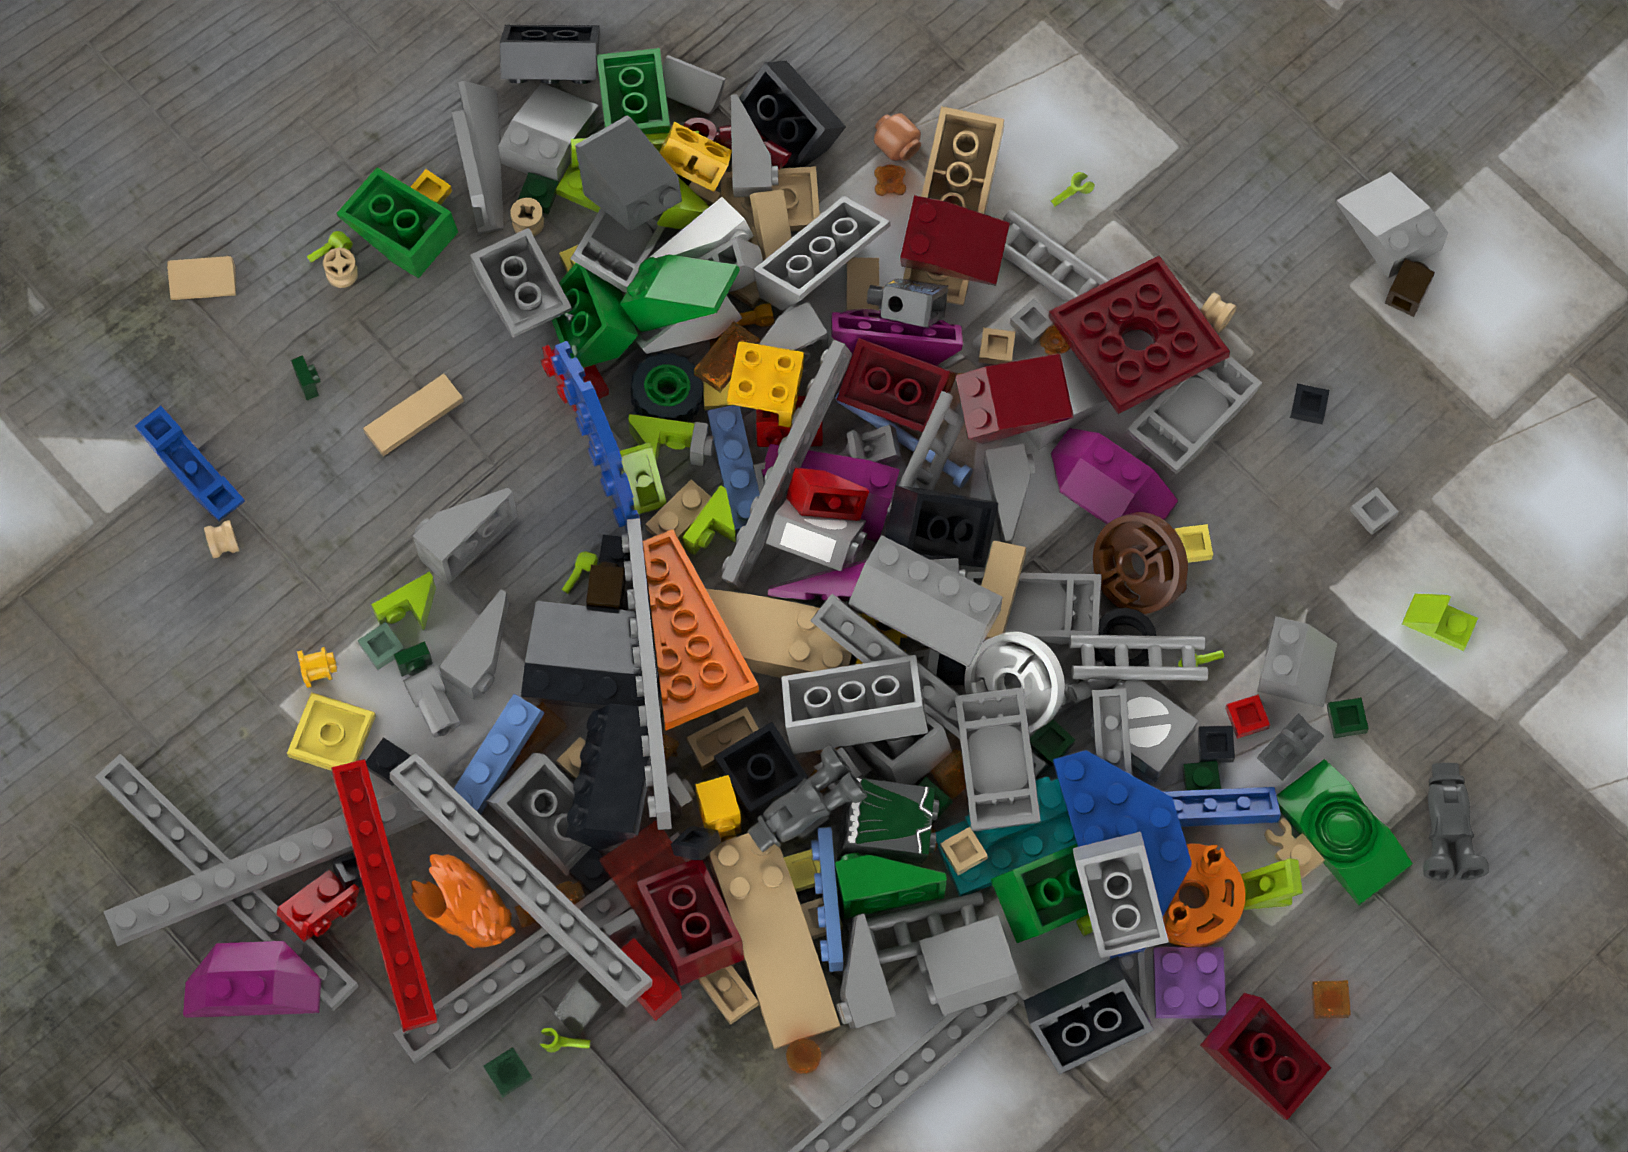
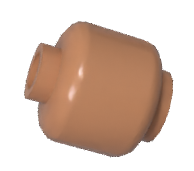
(897, 137)

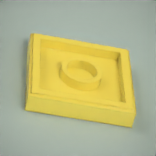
(330, 732)

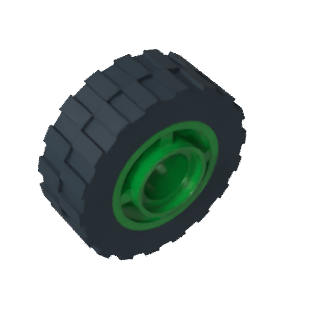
(670, 372)

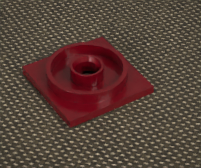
(1144, 301)

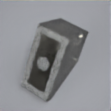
(584, 1005)

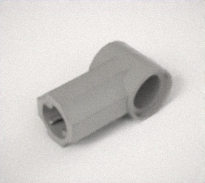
(430, 696)

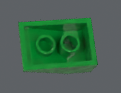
(634, 87)
(399, 222)
(676, 290)
(880, 884)
(1041, 894)

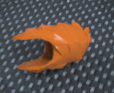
(463, 903)

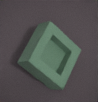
(380, 645)

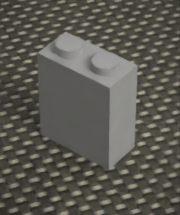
(968, 965)

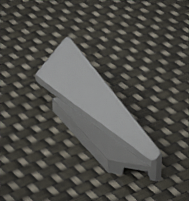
(478, 144)

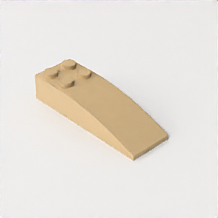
(961, 174)
(778, 634)
(774, 940)

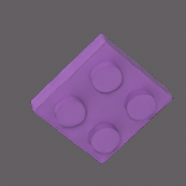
(1189, 982)

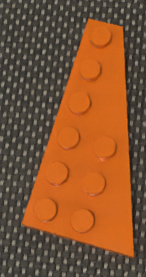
(693, 647)

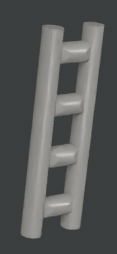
(1043, 244)
(930, 442)
(1123, 671)
(931, 912)

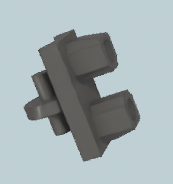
(1290, 747)

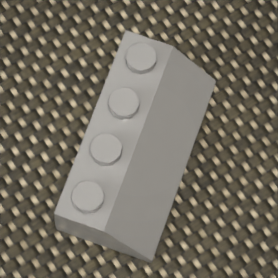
(817, 252)
(925, 601)
(854, 704)

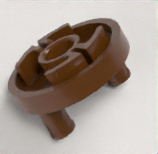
(1163, 560)

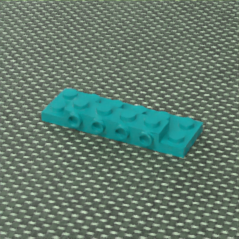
(1014, 845)

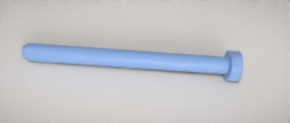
(960, 475)

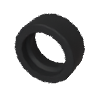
(1128, 617)

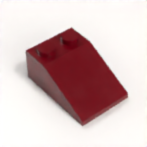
(954, 241)
(893, 385)
(1014, 397)
(691, 921)
(1265, 1055)

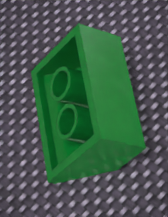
(597, 323)

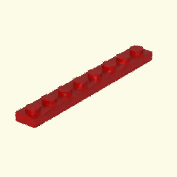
(384, 895)

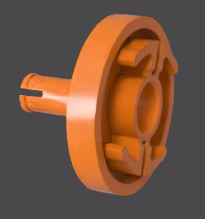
(1208, 873)

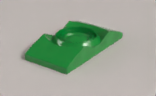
(1344, 831)

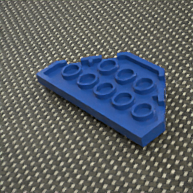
(593, 422)
(1111, 804)

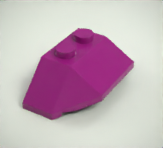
(927, 344)
(1107, 478)
(251, 981)

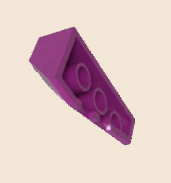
(874, 476)
(821, 584)

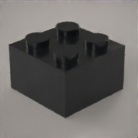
(759, 770)

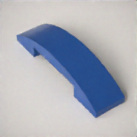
(189, 464)

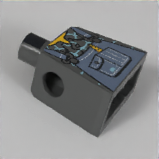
(910, 301)

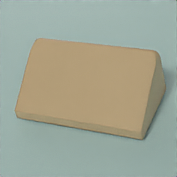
(201, 278)

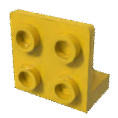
(766, 379)

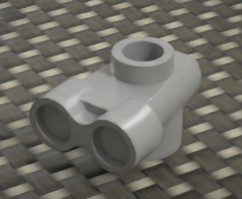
(1083, 688)

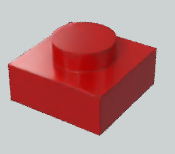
(1247, 716)

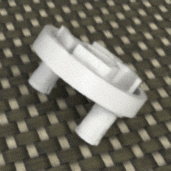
(1000, 657)

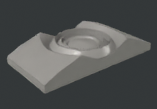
(615, 251)
(1193, 412)
(1054, 605)
(997, 759)

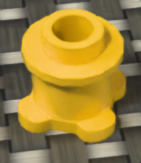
(317, 666)

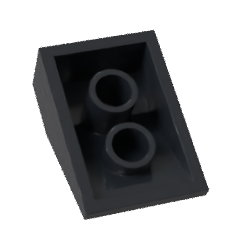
(942, 524)

